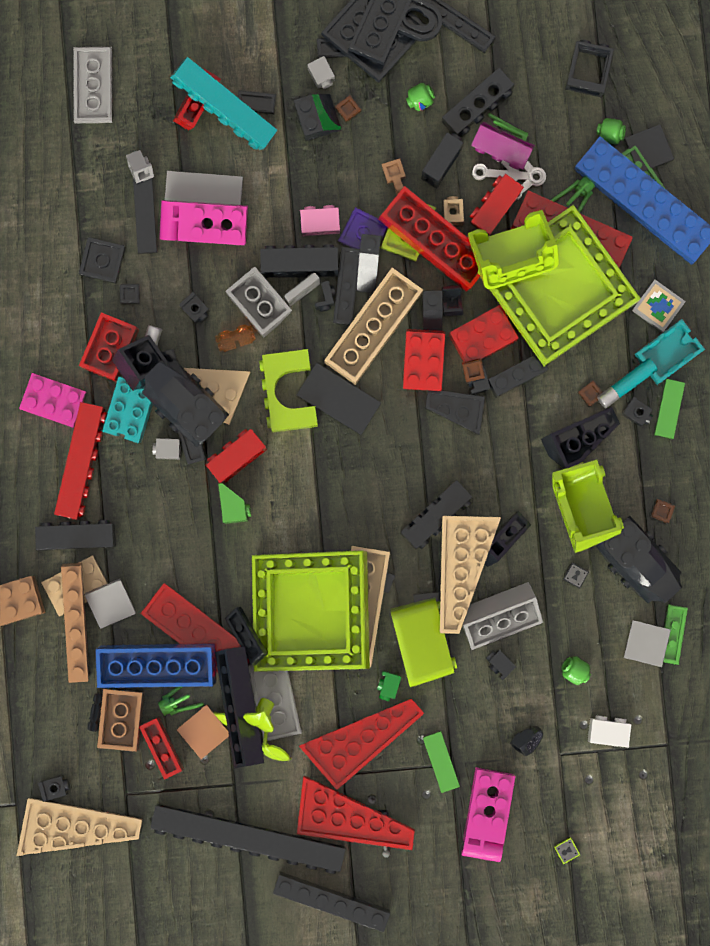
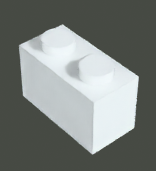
(609, 732)

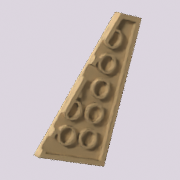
(225, 385)
(463, 556)

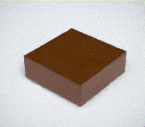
(348, 108)
(473, 370)
(590, 393)
(662, 511)

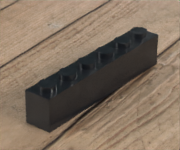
(237, 701)
(331, 901)

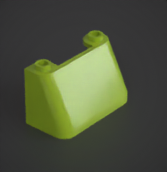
(516, 252)
(585, 505)
(421, 643)

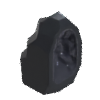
(527, 740)

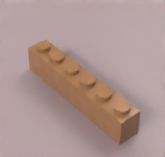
(75, 622)

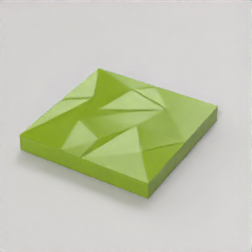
(571, 300)
(311, 610)

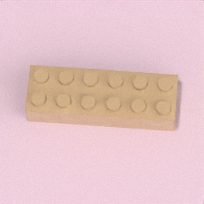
(373, 326)
(377, 569)

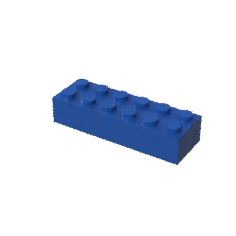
(156, 665)

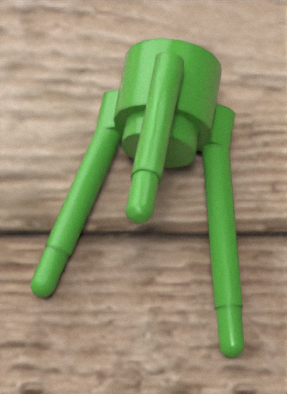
(514, 131)
(583, 187)
(169, 705)

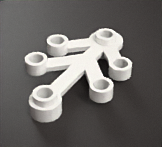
(513, 173)

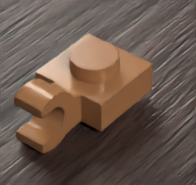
(394, 173)

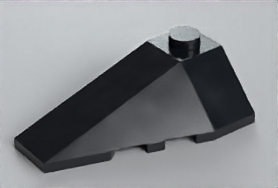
(575, 442)

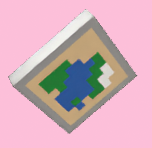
(658, 306)

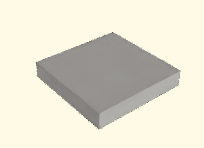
(302, 289)
(110, 603)
(647, 643)

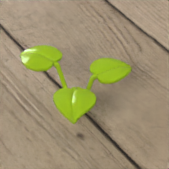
(262, 721)

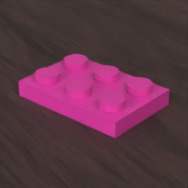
(52, 400)

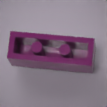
(502, 146)

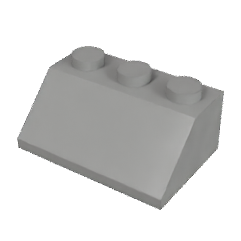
(258, 302)

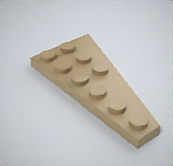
(63, 826)

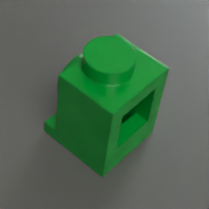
(388, 686)

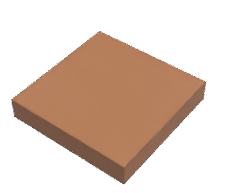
(203, 732)

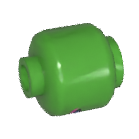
(420, 96)
(611, 130)
(576, 670)

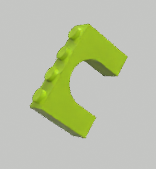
(274, 368)

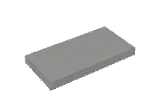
(92, 84)
(203, 188)
(278, 689)

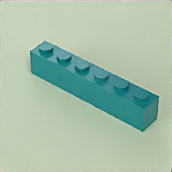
(223, 103)

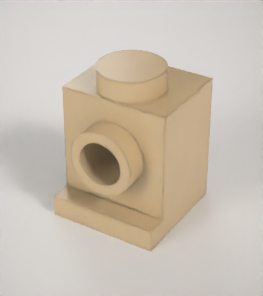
(457, 204)

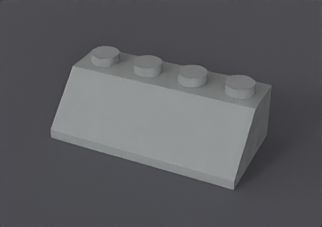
(501, 616)

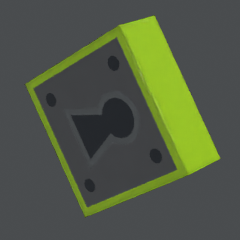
(566, 850)

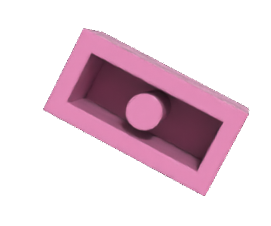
(320, 221)

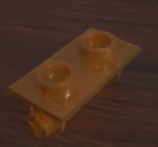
(228, 338)

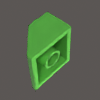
(233, 507)

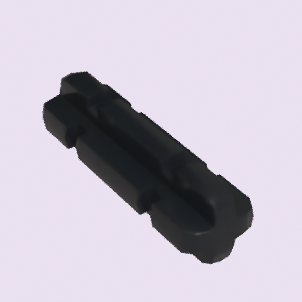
(95, 713)

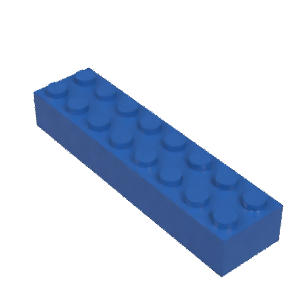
(645, 200)

